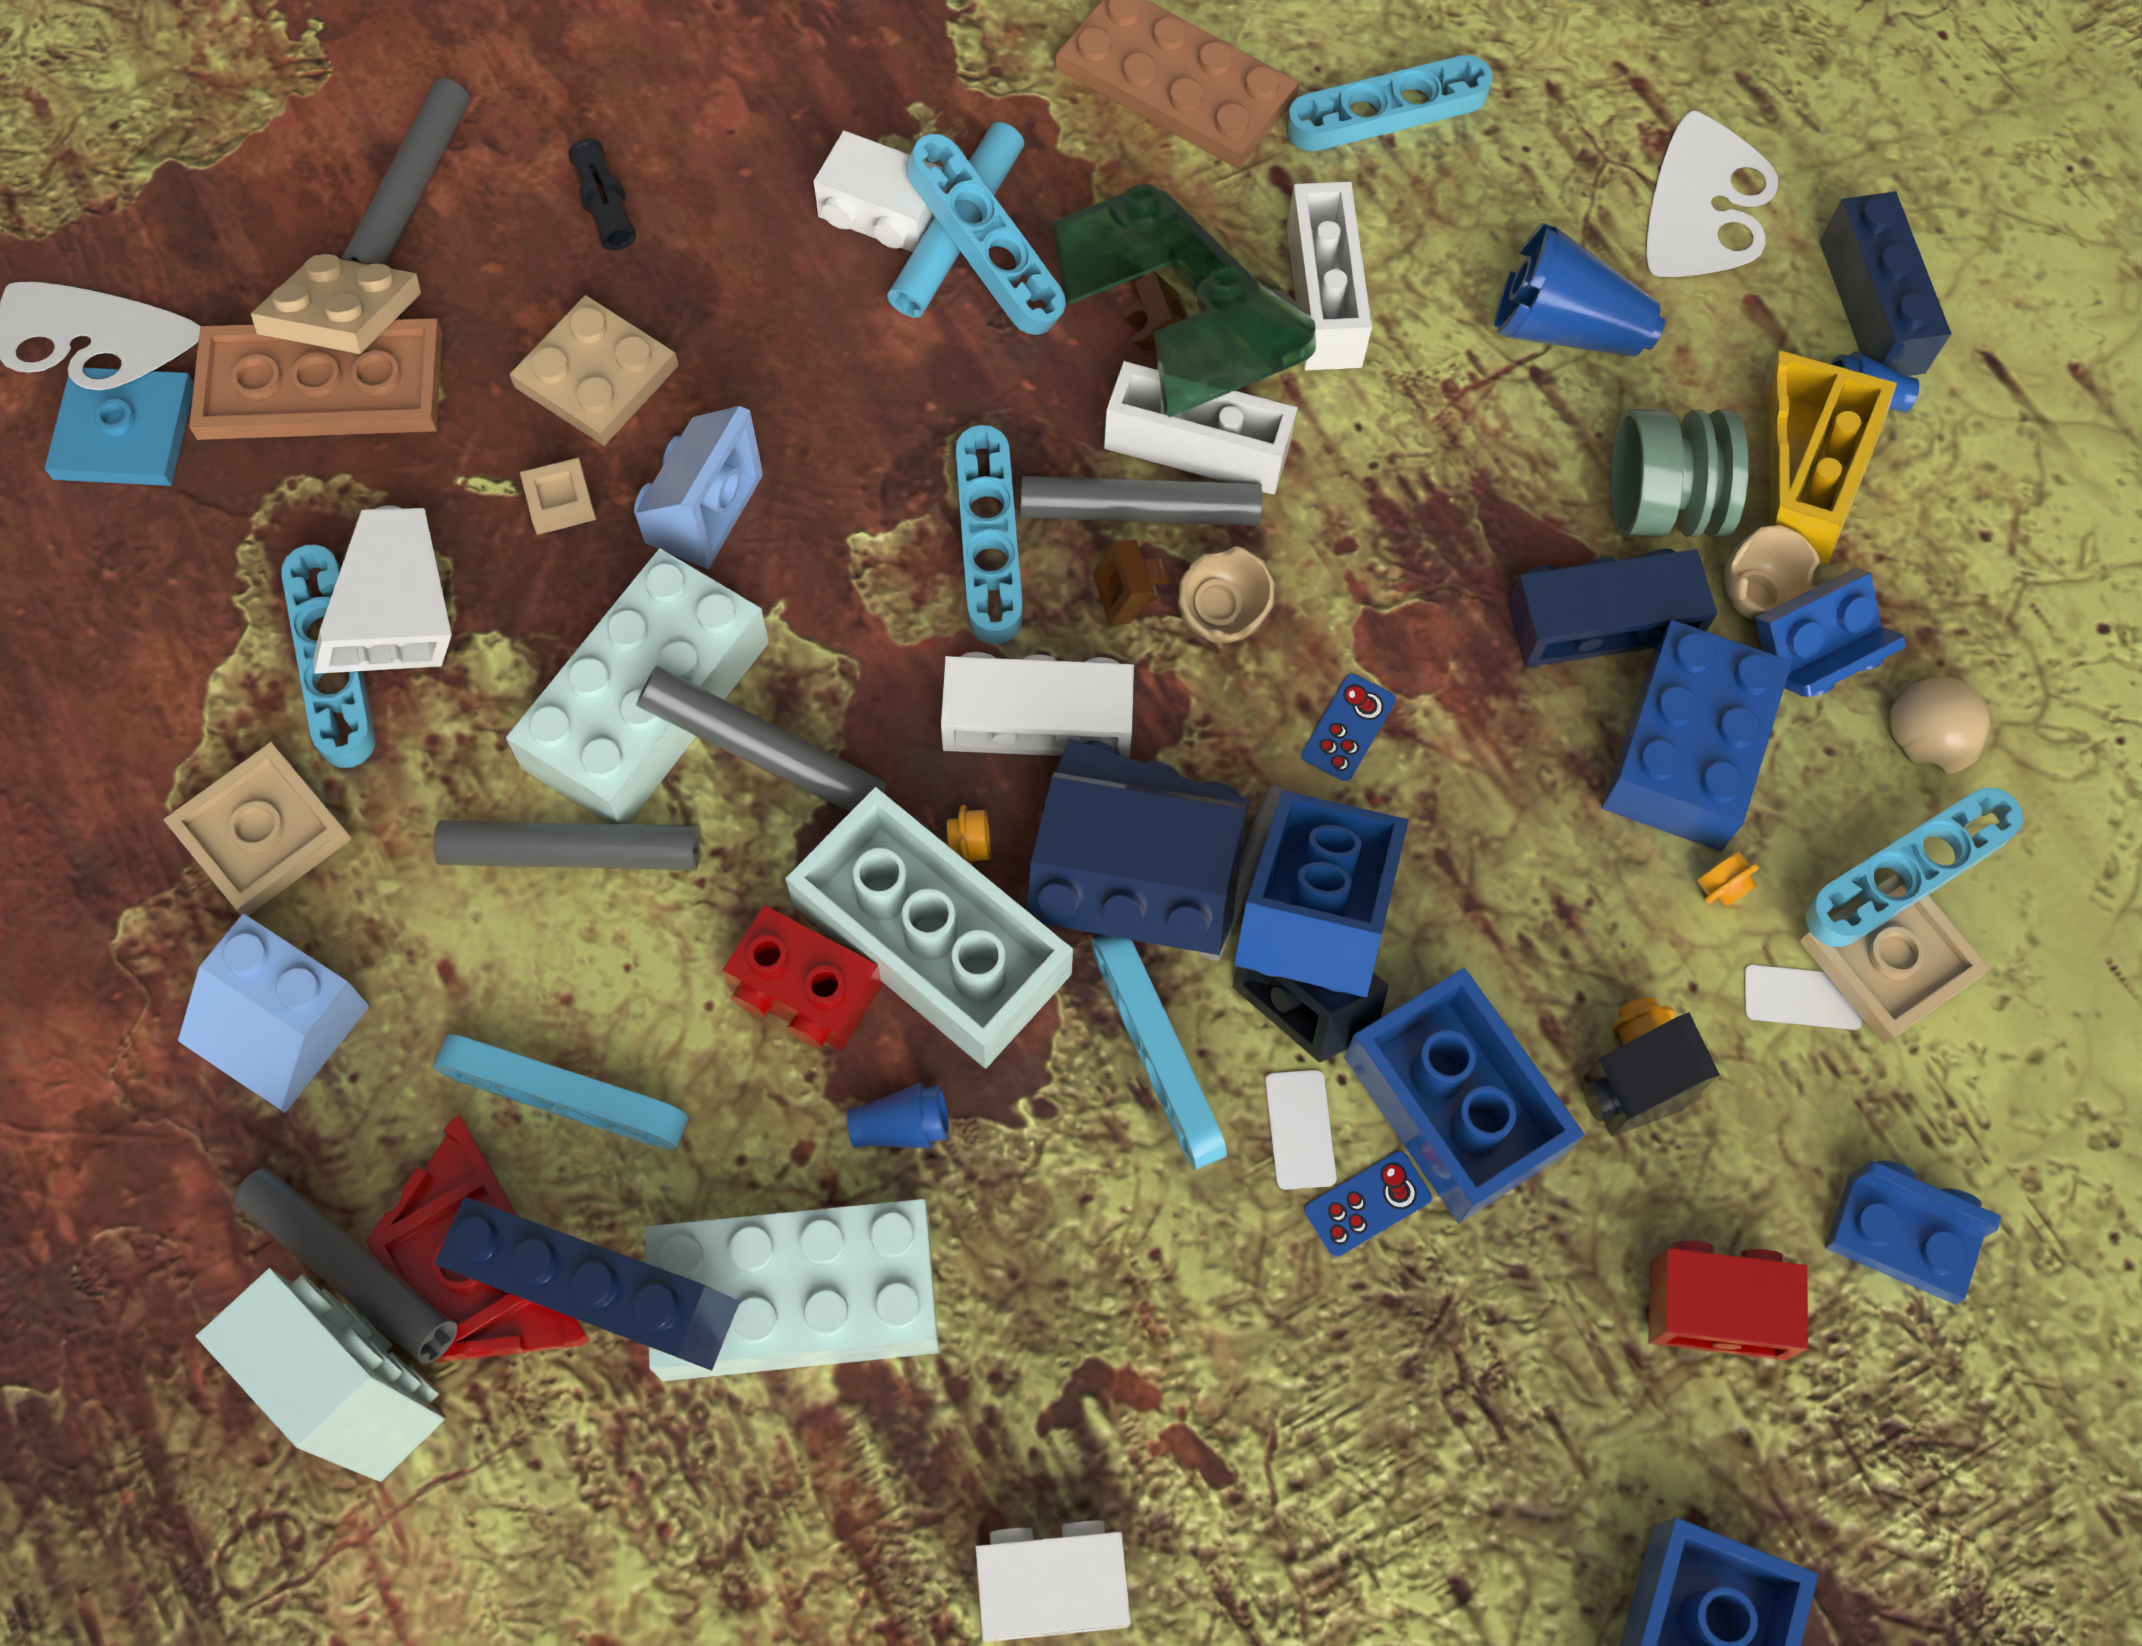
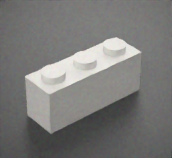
(1329, 272)
(1223, 439)
(1035, 704)

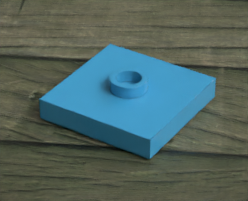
(121, 431)

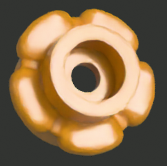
(970, 835)
(1729, 880)
(1639, 1018)

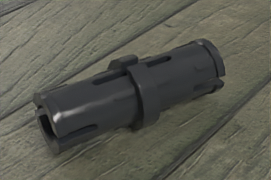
(610, 219)

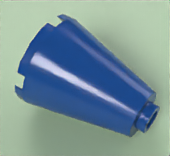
(1575, 300)

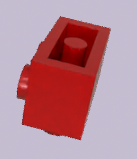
(801, 979)
(1728, 1302)

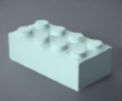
(586, 726)
(931, 926)
(808, 1285)
(323, 1374)

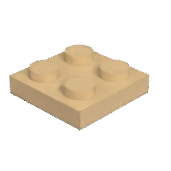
(336, 303)
(594, 370)
(257, 829)
(1901, 966)

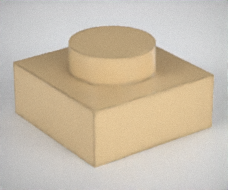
(557, 496)

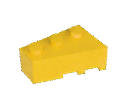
(1820, 444)

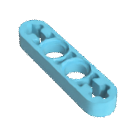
(1385, 95)
(992, 231)
(987, 533)
(353, 698)
(1914, 866)
(1159, 1050)
(561, 1092)

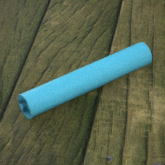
(936, 249)

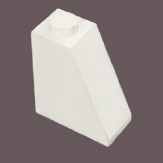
(386, 598)

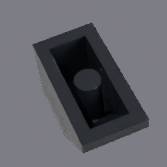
(1311, 1014)
(1649, 1076)

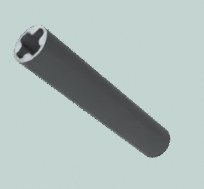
(408, 174)
(1141, 500)
(756, 740)
(567, 845)
(346, 1265)

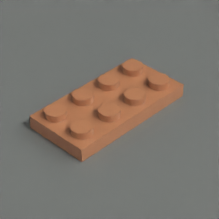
(1178, 77)
(291, 388)

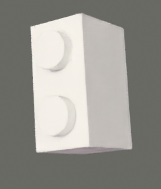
(868, 191)
(1052, 1583)

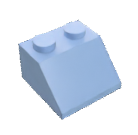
(701, 486)
(267, 1013)

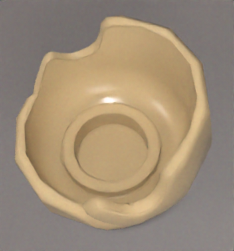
(1769, 570)
(1226, 595)
(1941, 723)

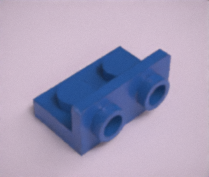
(1828, 633)
(1911, 1229)

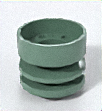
(1678, 473)

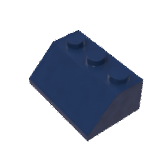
(1137, 863)

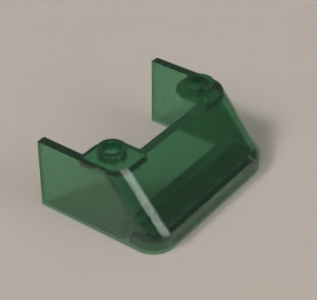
(1246, 318)

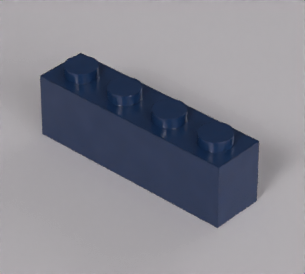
(588, 1282)

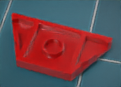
(414, 1232)

